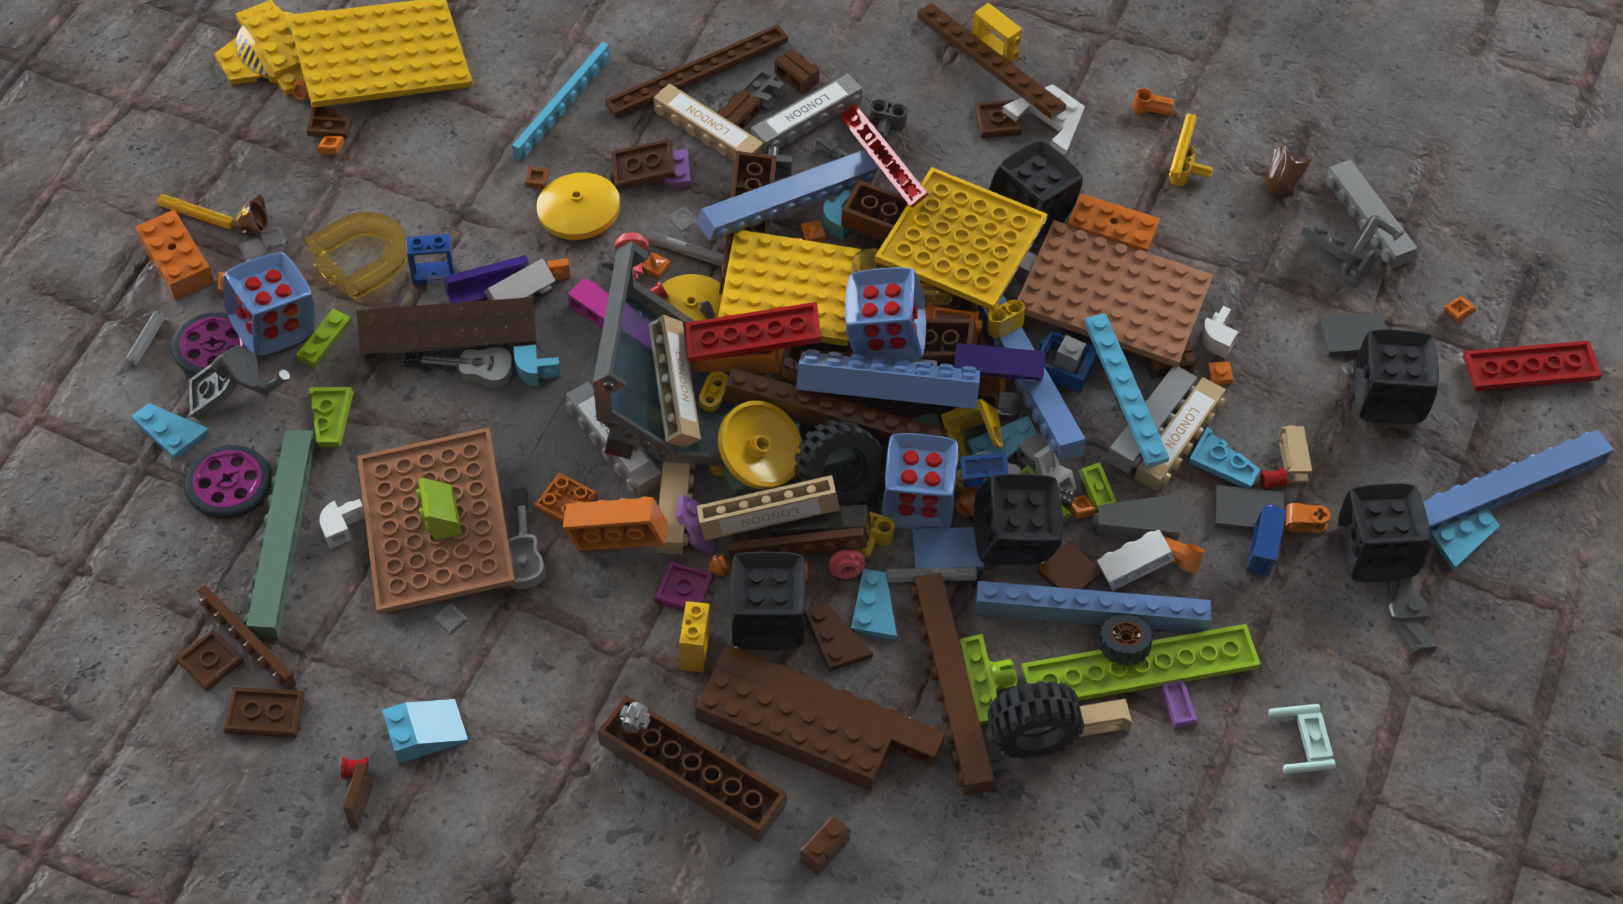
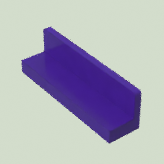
(472, 284)
(1001, 361)

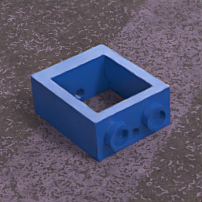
(419, 246)
(1065, 378)
(982, 466)
(1266, 540)

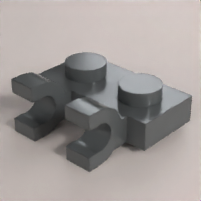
(760, 84)

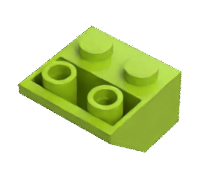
(438, 508)

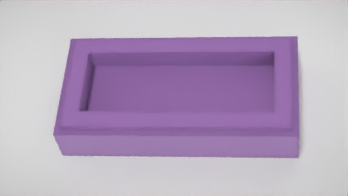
(1178, 704)

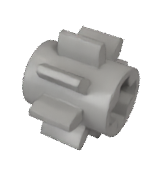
(634, 717)

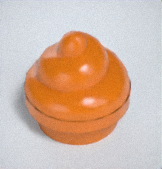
(300, 91)
(719, 565)

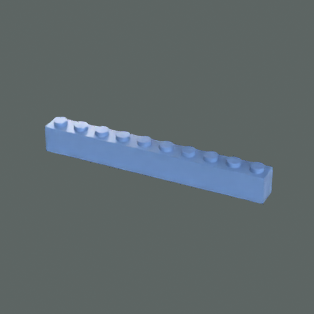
(786, 195)
(1043, 399)
(1518, 479)
(1090, 606)

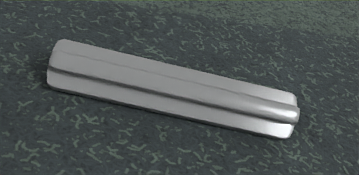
(145, 338)

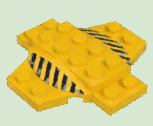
(262, 49)

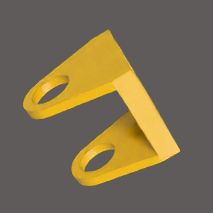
(965, 418)

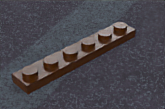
(803, 543)
(251, 643)

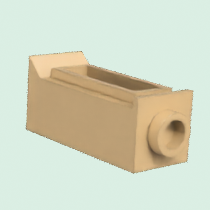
(1295, 453)
(1106, 717)

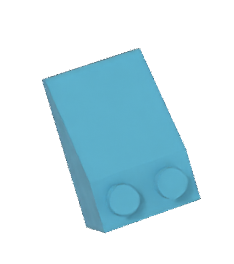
(424, 728)

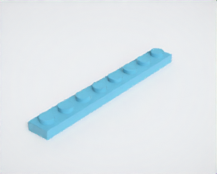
(560, 102)
(1126, 390)

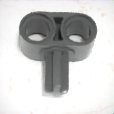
(887, 116)

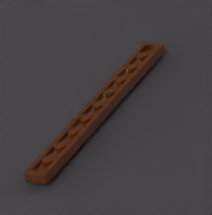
(991, 61)
(697, 70)

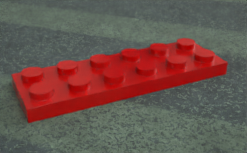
(753, 332)
(1532, 365)

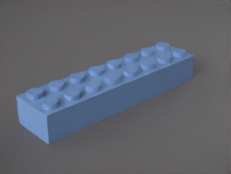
(888, 379)

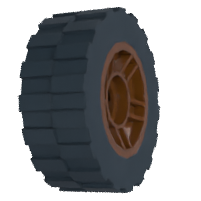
(1125, 639)

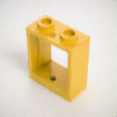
(991, 18)
(694, 636)

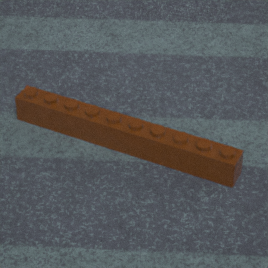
(818, 408)
(952, 684)
(906, 733)

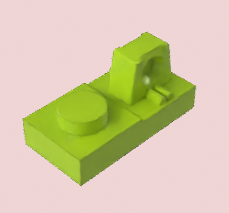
(1097, 485)

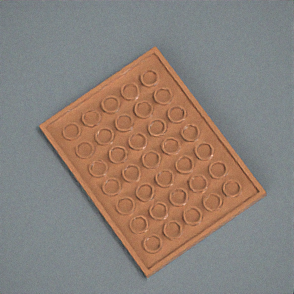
(1143, 295)
(404, 558)

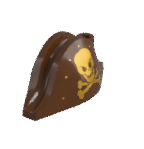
(252, 217)

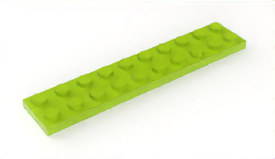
(1170, 660)

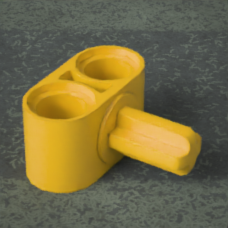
(1190, 167)
(1005, 318)
(879, 523)

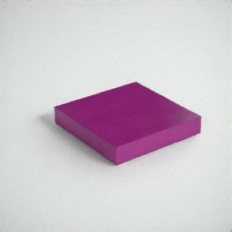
(683, 584)

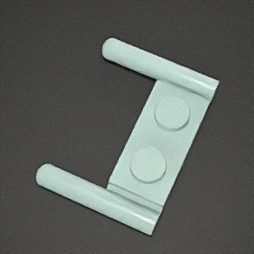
(1313, 736)

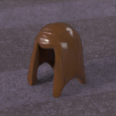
(1284, 172)

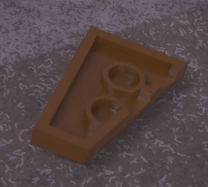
(834, 638)

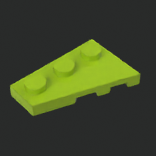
(331, 412)

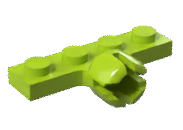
(985, 676)

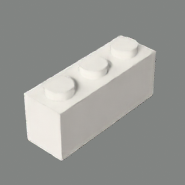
(523, 283)
(1135, 559)

